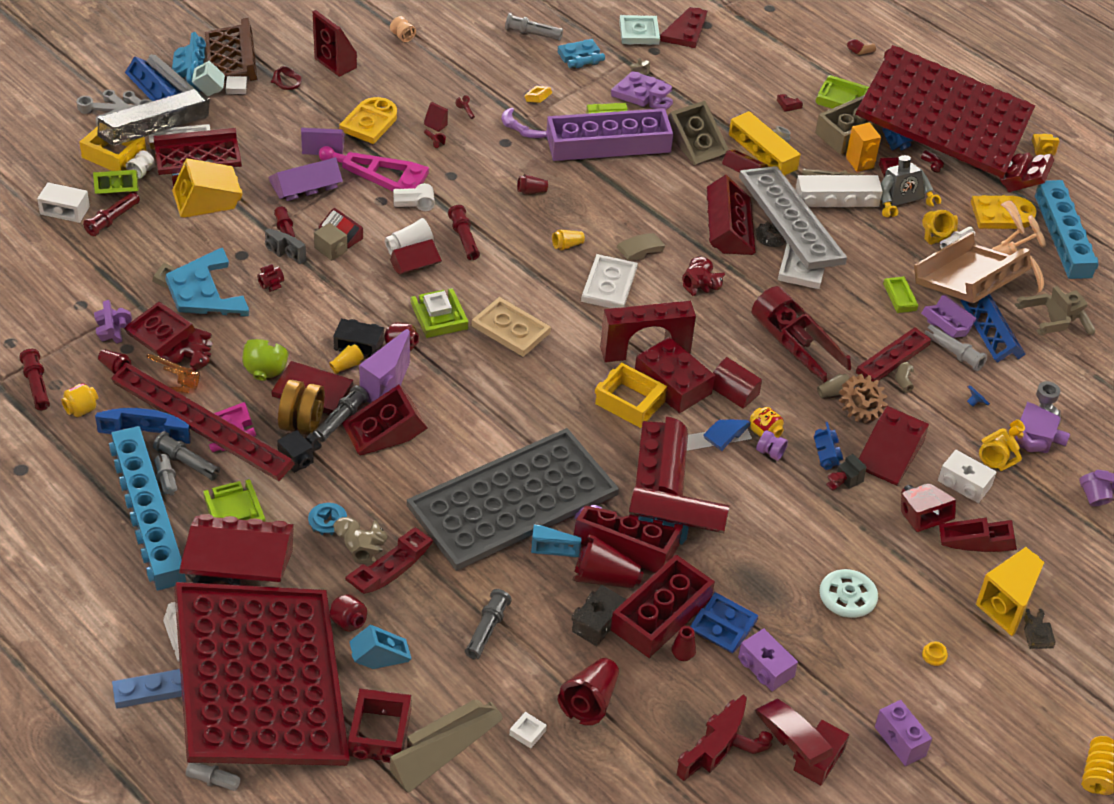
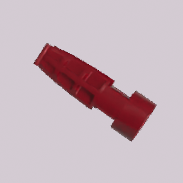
(779, 310)

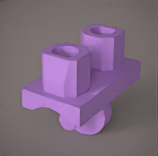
(111, 322)

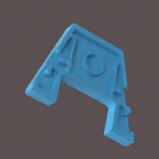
(195, 290)

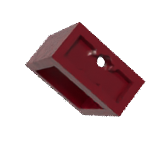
(382, 704)

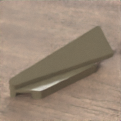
(441, 742)

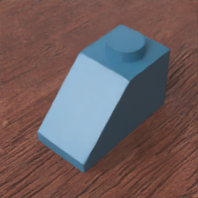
(379, 648)

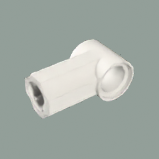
(421, 197)

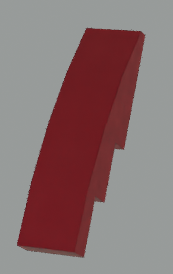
(794, 731)

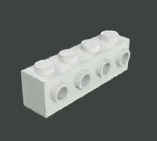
(839, 190)

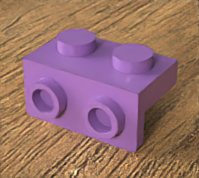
(949, 317)

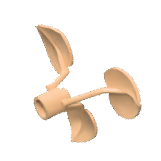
(1010, 248)

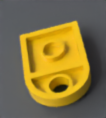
(368, 120)
(992, 215)

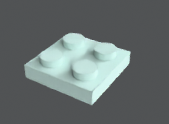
(639, 30)

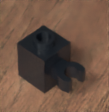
(299, 448)

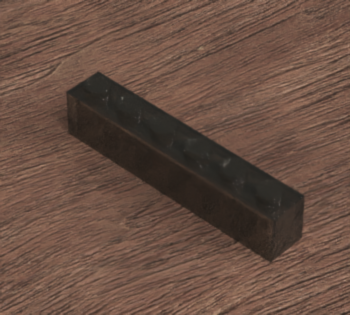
(153, 117)

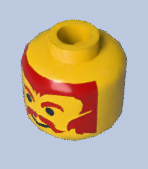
(79, 400)
(766, 419)

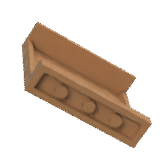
(970, 269)

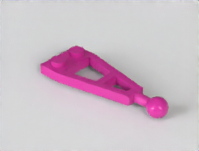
(413, 174)

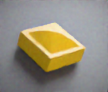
(538, 94)

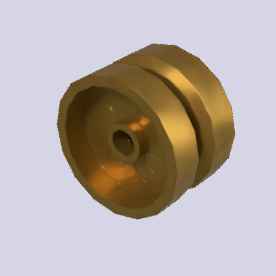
(301, 407)

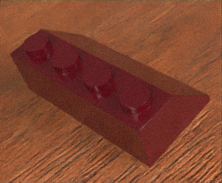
(730, 218)

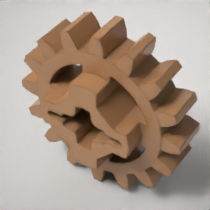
(863, 398)

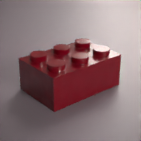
(677, 369)

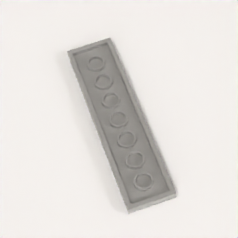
(792, 218)

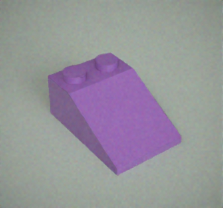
(386, 367)

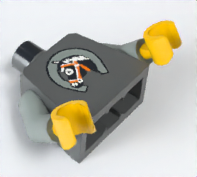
(903, 185)

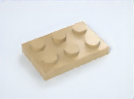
(511, 326)

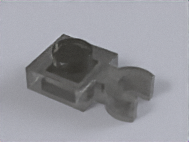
(1038, 634)

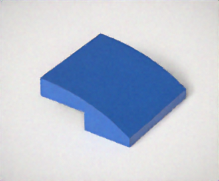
(724, 622)

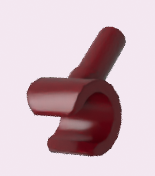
(464, 104)
(437, 138)

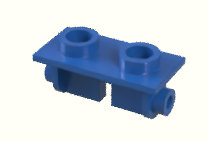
(827, 439)

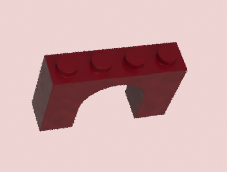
(624, 322)

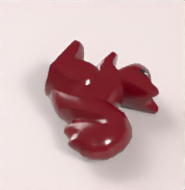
(700, 276)
(194, 347)

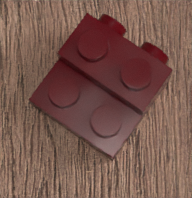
(1027, 171)

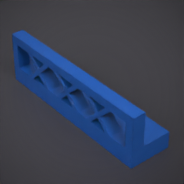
(149, 80)
(1000, 323)

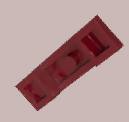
(392, 564)

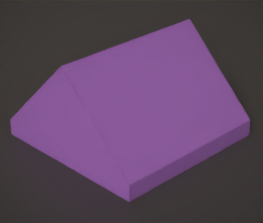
(314, 139)

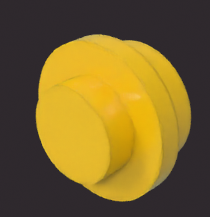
(935, 653)

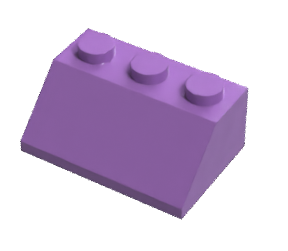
(306, 179)

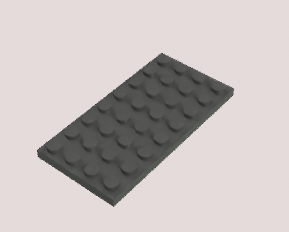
(510, 495)

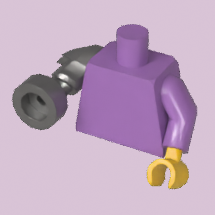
(1039, 423)

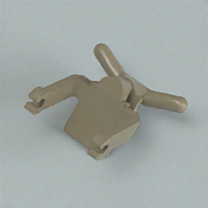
(1061, 308)

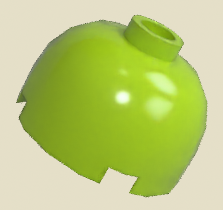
(264, 360)

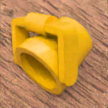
(941, 224)
(997, 448)

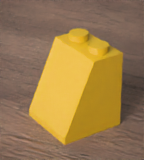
(205, 188)
(1009, 589)

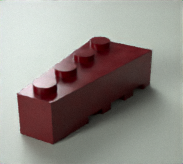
(639, 540)

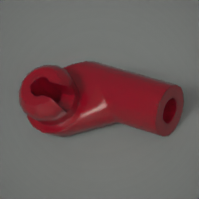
(933, 159)
(755, 745)

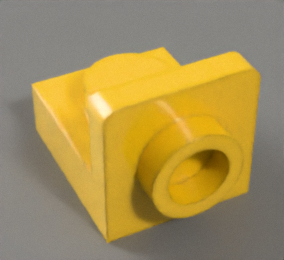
(1045, 144)

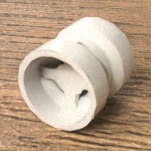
(142, 162)

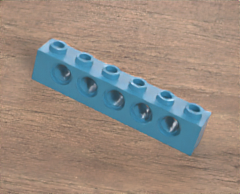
(1066, 230)

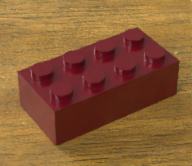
(662, 606)

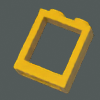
(93, 150)
(639, 382)

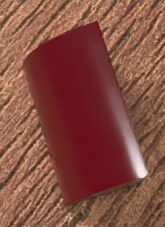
(415, 257)
(736, 383)

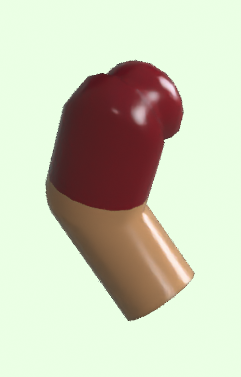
(860, 48)

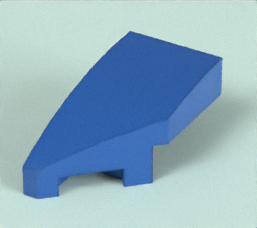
(724, 431)

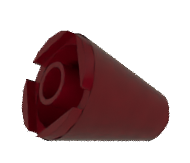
(606, 566)
(589, 692)

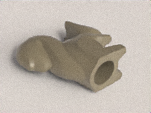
(360, 543)

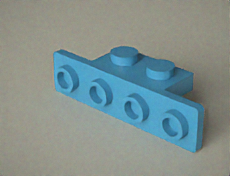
(189, 57)

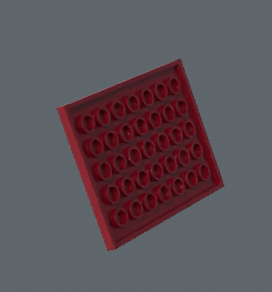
(946, 111)
(259, 676)

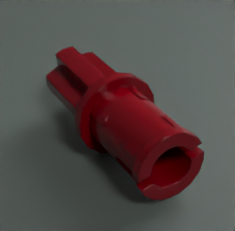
(284, 223)

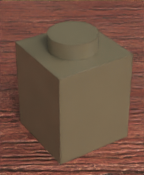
(330, 241)

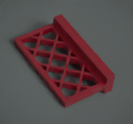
(193, 143)

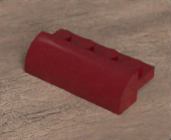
(663, 456)
(679, 509)

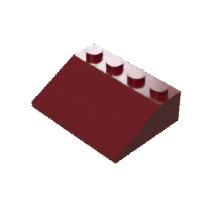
(237, 548)

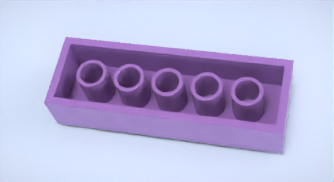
(609, 134)

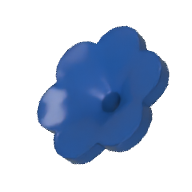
(976, 397)

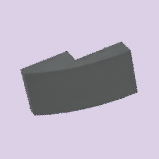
(282, 244)

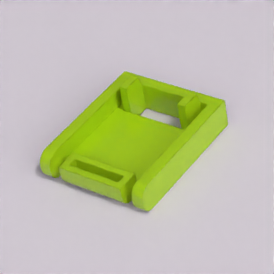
(838, 92)
(441, 324)
(233, 501)

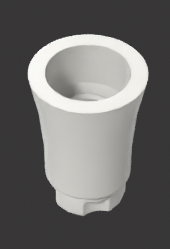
(412, 234)

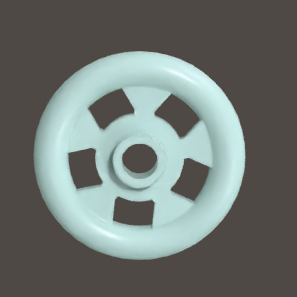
(851, 609)

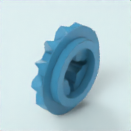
(321, 513)

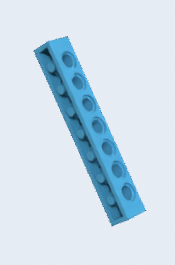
(148, 508)

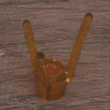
(186, 377)

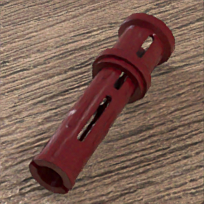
(105, 218)
(462, 225)
(33, 372)

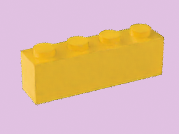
(764, 143)

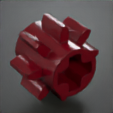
(270, 277)

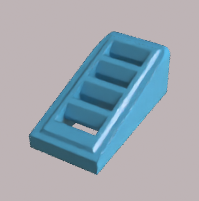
(554, 542)

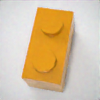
(863, 147)

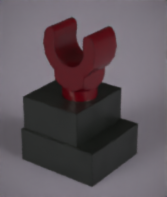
(849, 472)

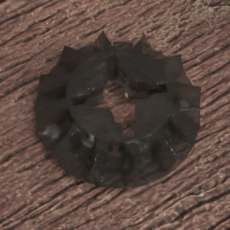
(765, 237)

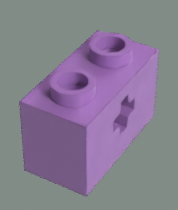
(767, 660)
(903, 732)

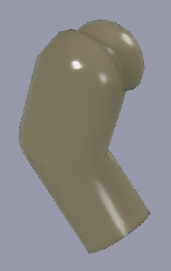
(902, 376)

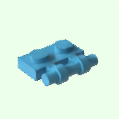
(580, 53)

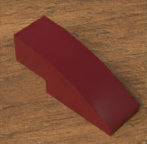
(978, 535)

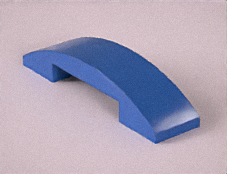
(147, 419)

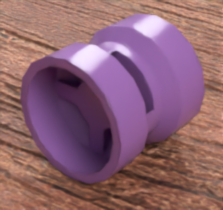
(772, 445)

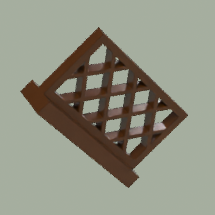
(245, 50)

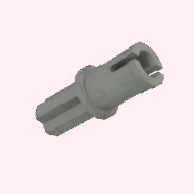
(166, 474)
(212, 776)

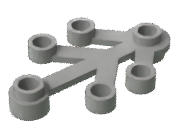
(86, 105)

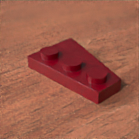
(686, 28)

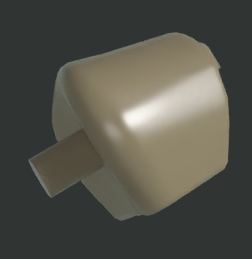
(642, 67)

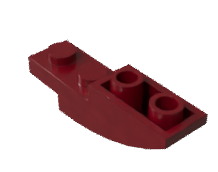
(716, 743)

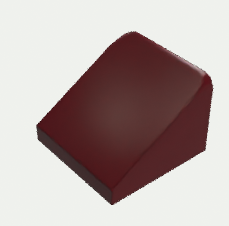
(436, 117)

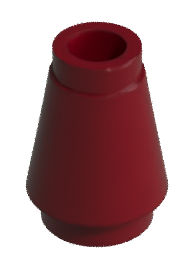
(529, 184)
(113, 360)
(684, 645)

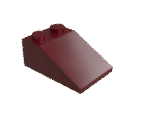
(332, 46)
(385, 422)
(893, 445)

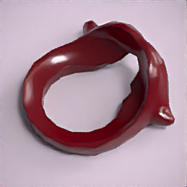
(287, 72)

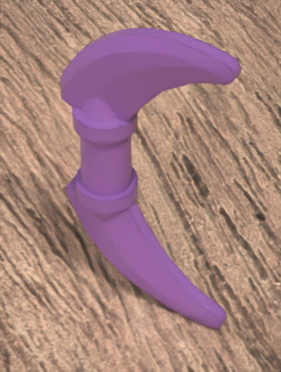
(508, 121)

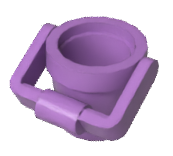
(1098, 487)

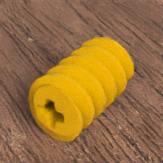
(1099, 767)

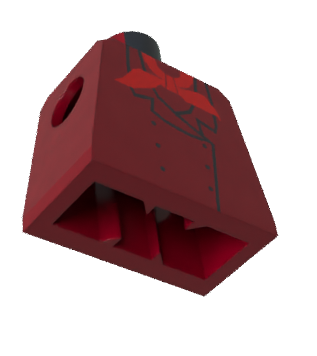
(927, 506)

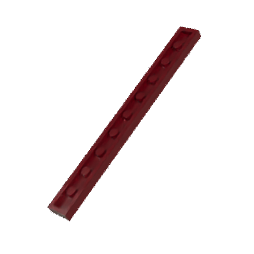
(203, 422)

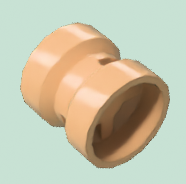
(403, 29)

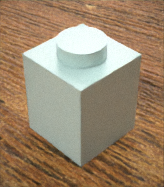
(208, 78)

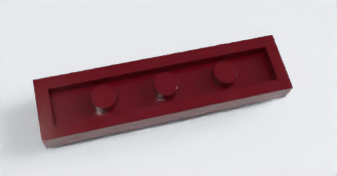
(894, 354)

